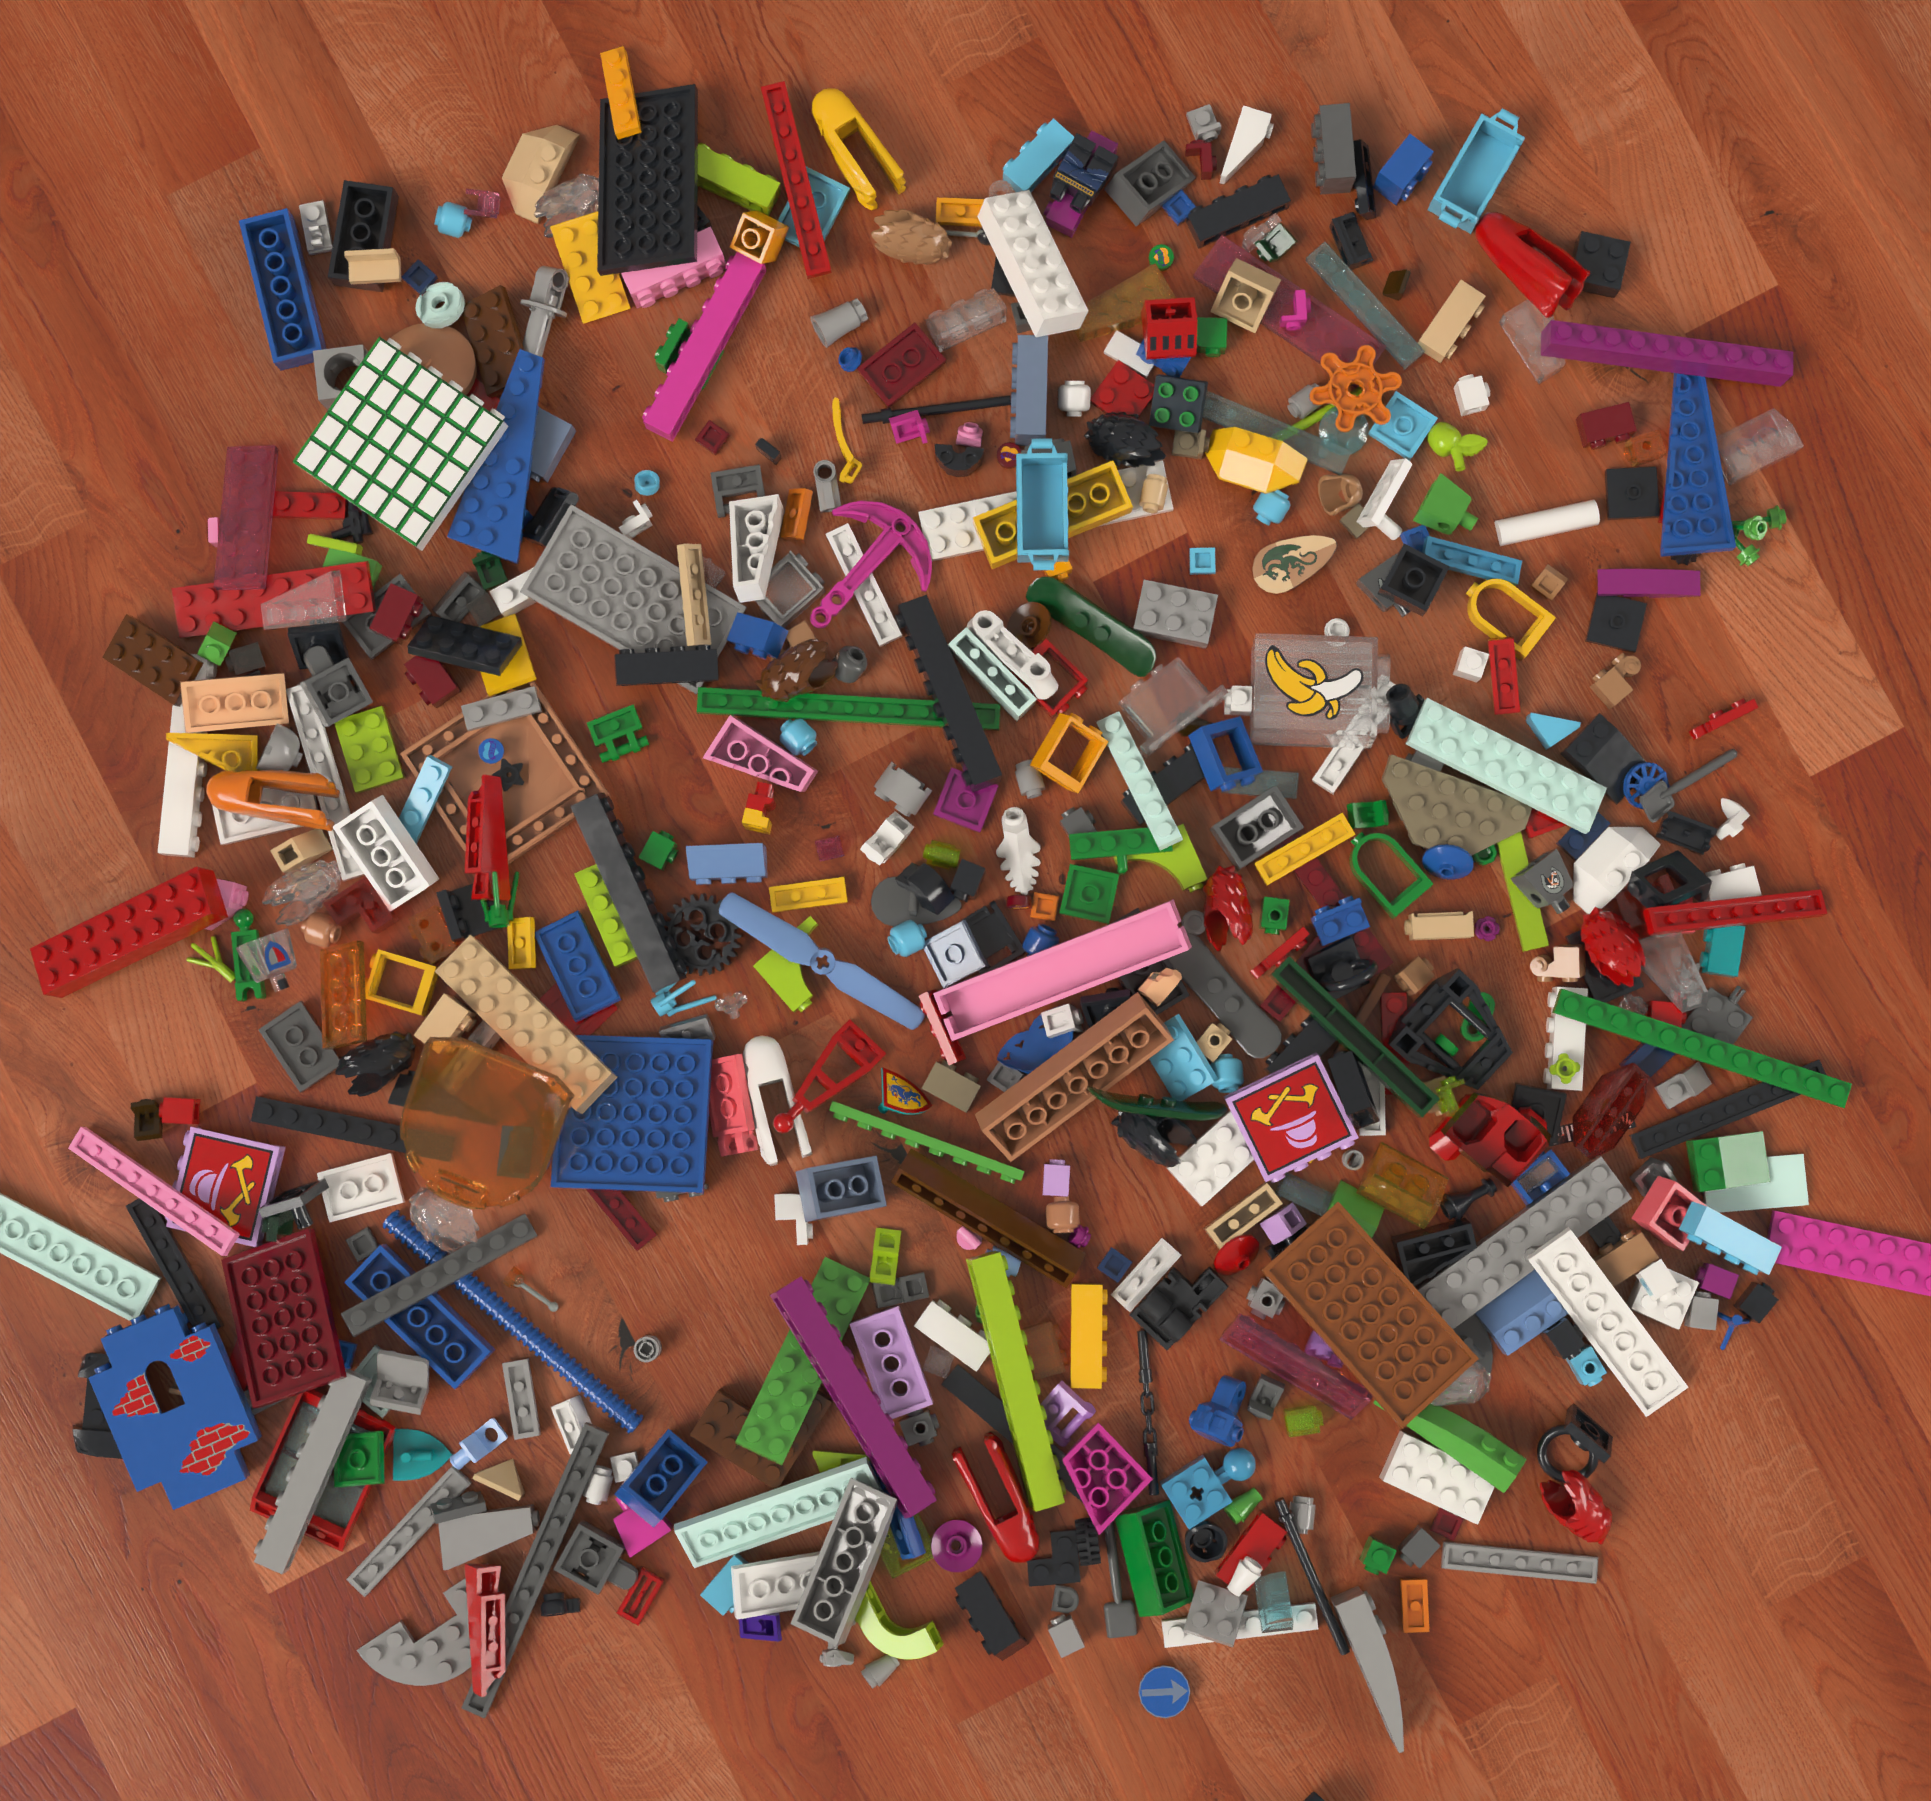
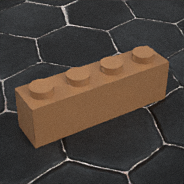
(1625, 1257)

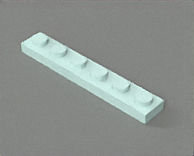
(1139, 781)

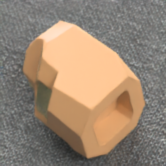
(1160, 985)

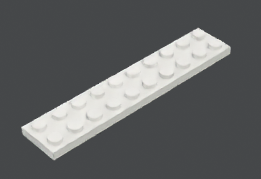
(952, 531)

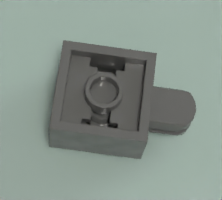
(331, 687)
(598, 1558)

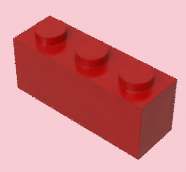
(1256, 1542)

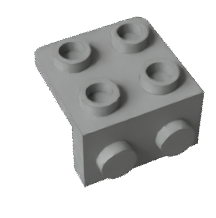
(401, 1382)

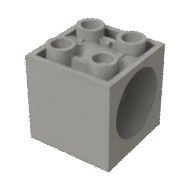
(329, 364)

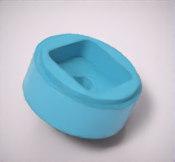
(647, 482)

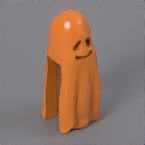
(243, 791)

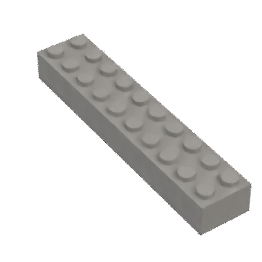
(1502, 1255)

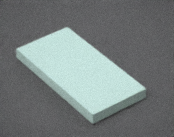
(1786, 1188)

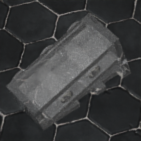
(307, 604)

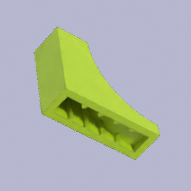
(1180, 863)
(787, 976)

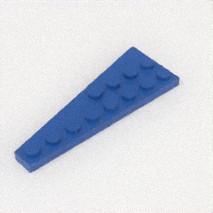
(1695, 491)
(495, 498)

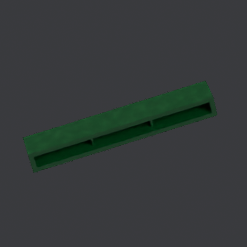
(1354, 1037)

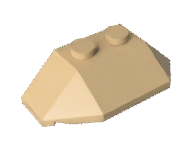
(537, 167)

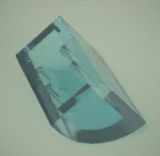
(1304, 1193)
(1274, 1603)

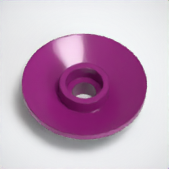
(969, 1550)

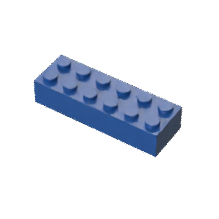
(283, 288)
(428, 1326)

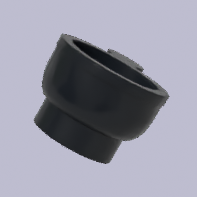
(555, 1605)

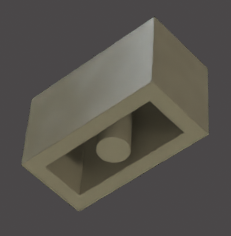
(951, 1086)

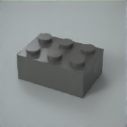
(1334, 149)

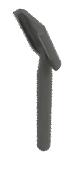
(1659, 798)
(1119, 1615)

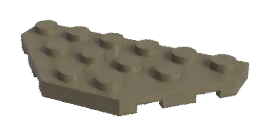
(1449, 809)

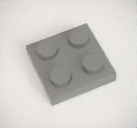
(1215, 1614)

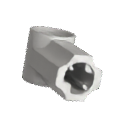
(827, 488)

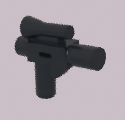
(354, 525)

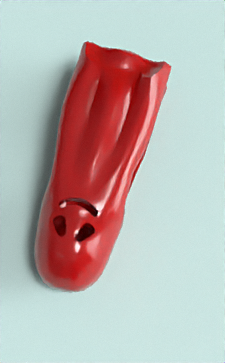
(1531, 262)
(1013, 1531)

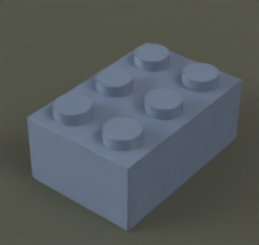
(840, 1188)

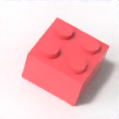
(1664, 1211)

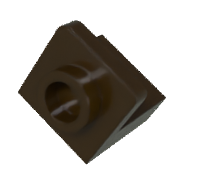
(147, 1121)

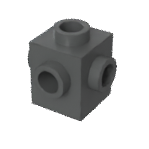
(913, 1434)

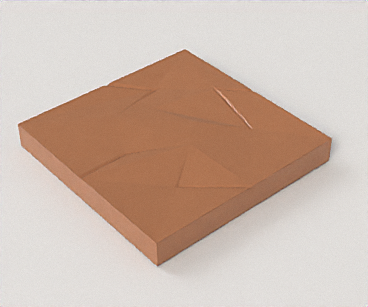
(552, 774)

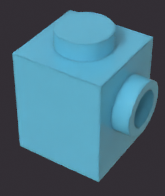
(1587, 1367)

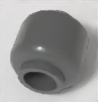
(851, 664)

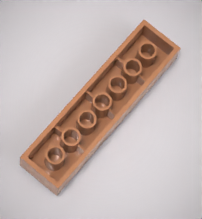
(1060, 1084)

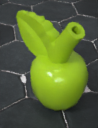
(1447, 441)

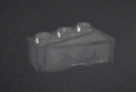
(1524, 329)
(1674, 970)

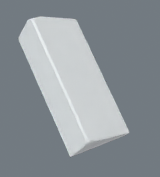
(571, 1417)

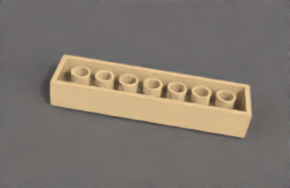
(524, 1021)

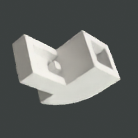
(887, 838)
(789, 1207)

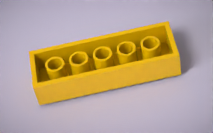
(1092, 501)

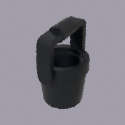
(1403, 708)

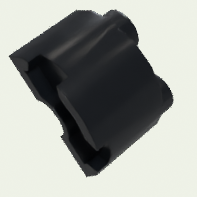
(958, 463)

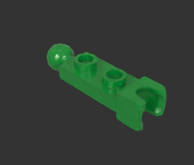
(244, 982)

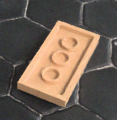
(234, 702)

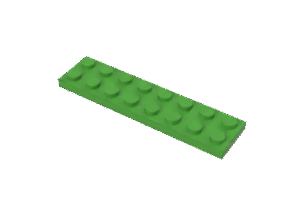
(792, 1379)

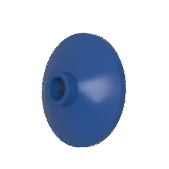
(1447, 862)

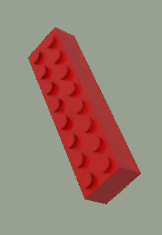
(128, 932)

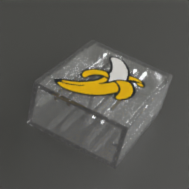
(1317, 691)

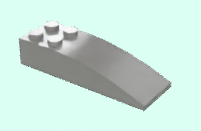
(845, 1563)
(1366, 1639)

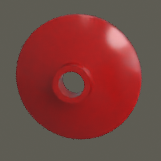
(1236, 1255)

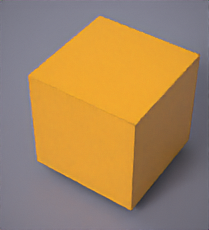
(759, 237)

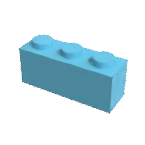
(1038, 157)

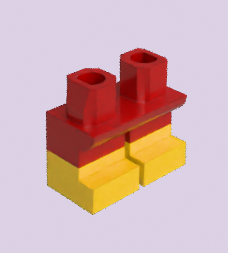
(757, 807)

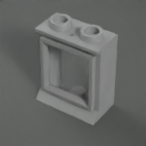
(790, 590)

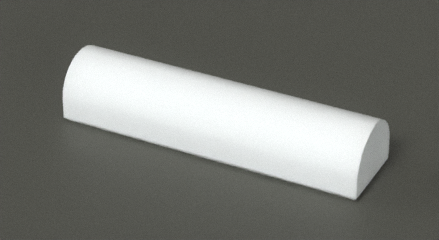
(1547, 522)

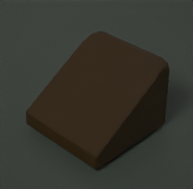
(1396, 284)

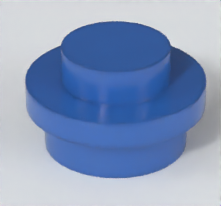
(850, 359)

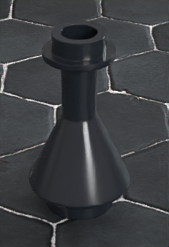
(1456, 1204)

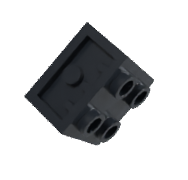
(463, 914)

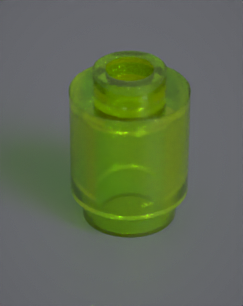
(941, 854)

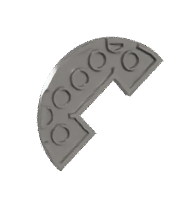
(430, 1659)

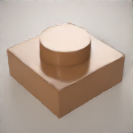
(1549, 582)

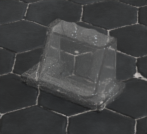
(1167, 703)

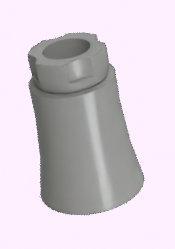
(838, 321)

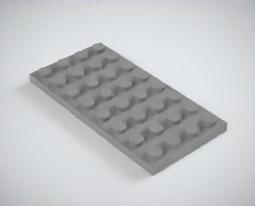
(620, 589)

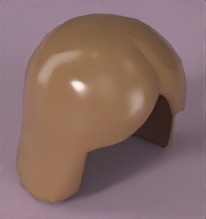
(1331, 485)

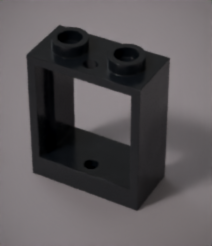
(1353, 1089)

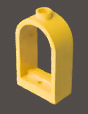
(1535, 632)

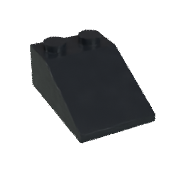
(1604, 756)

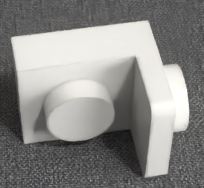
(636, 524)
(1062, 1020)

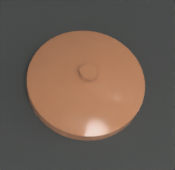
(443, 350)

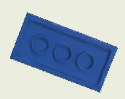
(577, 966)

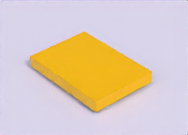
(520, 667)

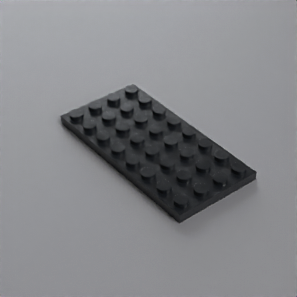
(649, 184)

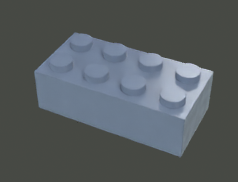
(1031, 389)

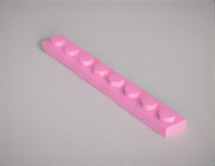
(154, 1191)

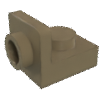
(1190, 444)

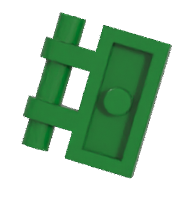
(615, 726)

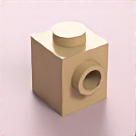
(1214, 1041)

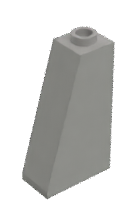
(484, 1532)

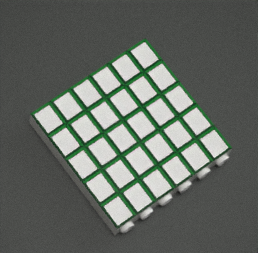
(401, 442)

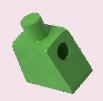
(1445, 507)

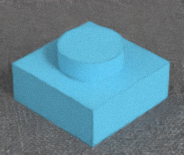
(1202, 561)

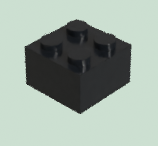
(1604, 259)
(1413, 580)

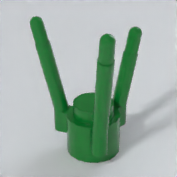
(498, 915)

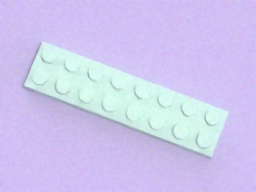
(1506, 766)
(74, 1260)
(770, 1514)

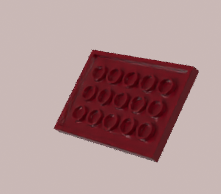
(283, 1318)

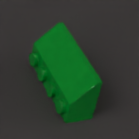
(1154, 1558)

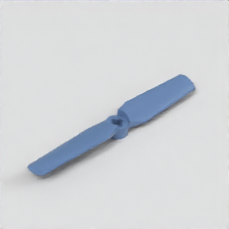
(801, 949)

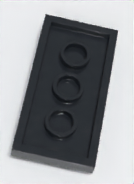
(464, 645)

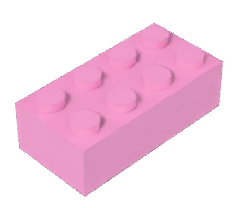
(665, 281)

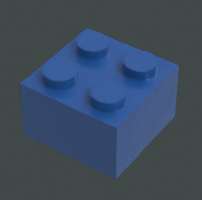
(1404, 170)

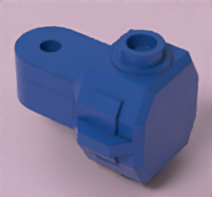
(1219, 1418)

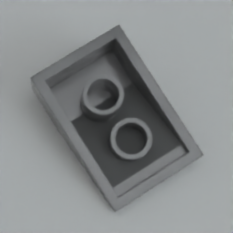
(1149, 182)
(1256, 828)

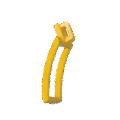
(851, 461)

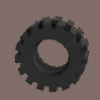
(1087, 1542)

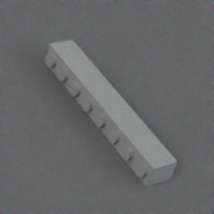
(311, 1472)

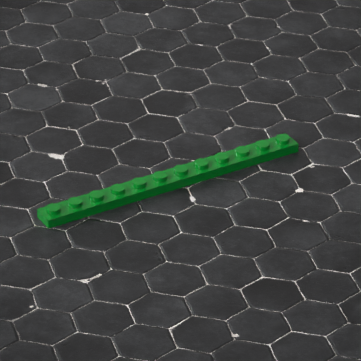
(833, 708)
(1702, 1048)

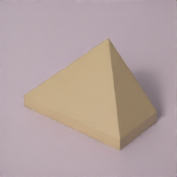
(502, 1478)

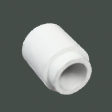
(598, 1485)

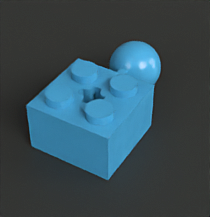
(1237, 1465)

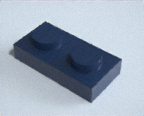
(1576, 842)

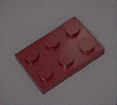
(901, 365)

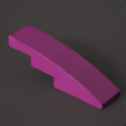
(1649, 582)

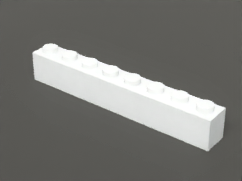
(183, 787)

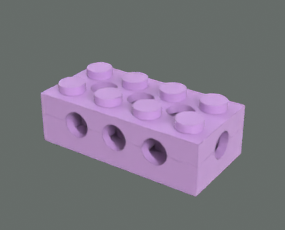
(900, 1347)

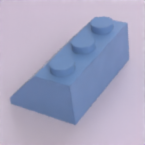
(727, 863)
(1521, 1313)

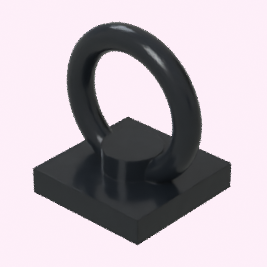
(1340, 968)
(1585, 1434)

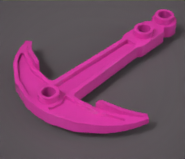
(886, 518)

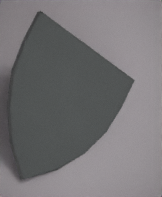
(1477, 1339)

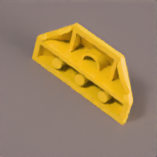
(1254, 460)

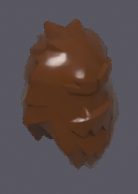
(797, 671)

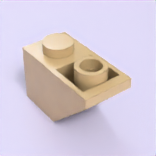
(301, 850)

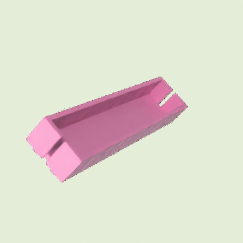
(1063, 970)

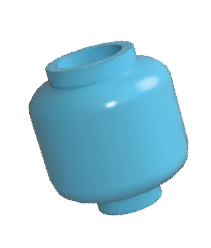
(452, 220)
(1271, 507)
(798, 736)
(907, 938)
(1229, 1072)

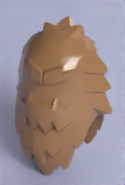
(911, 237)

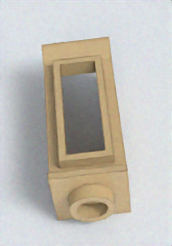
(1439, 926)

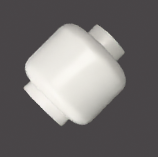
(1074, 398)

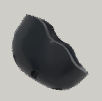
(1202, 1537)

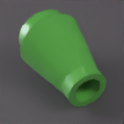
(1243, 1505)

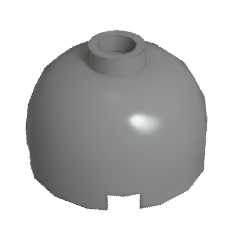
(281, 750)

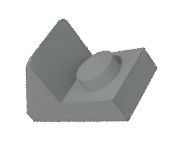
(1683, 1085)

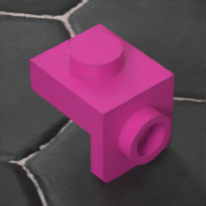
(1301, 307)
(909, 427)

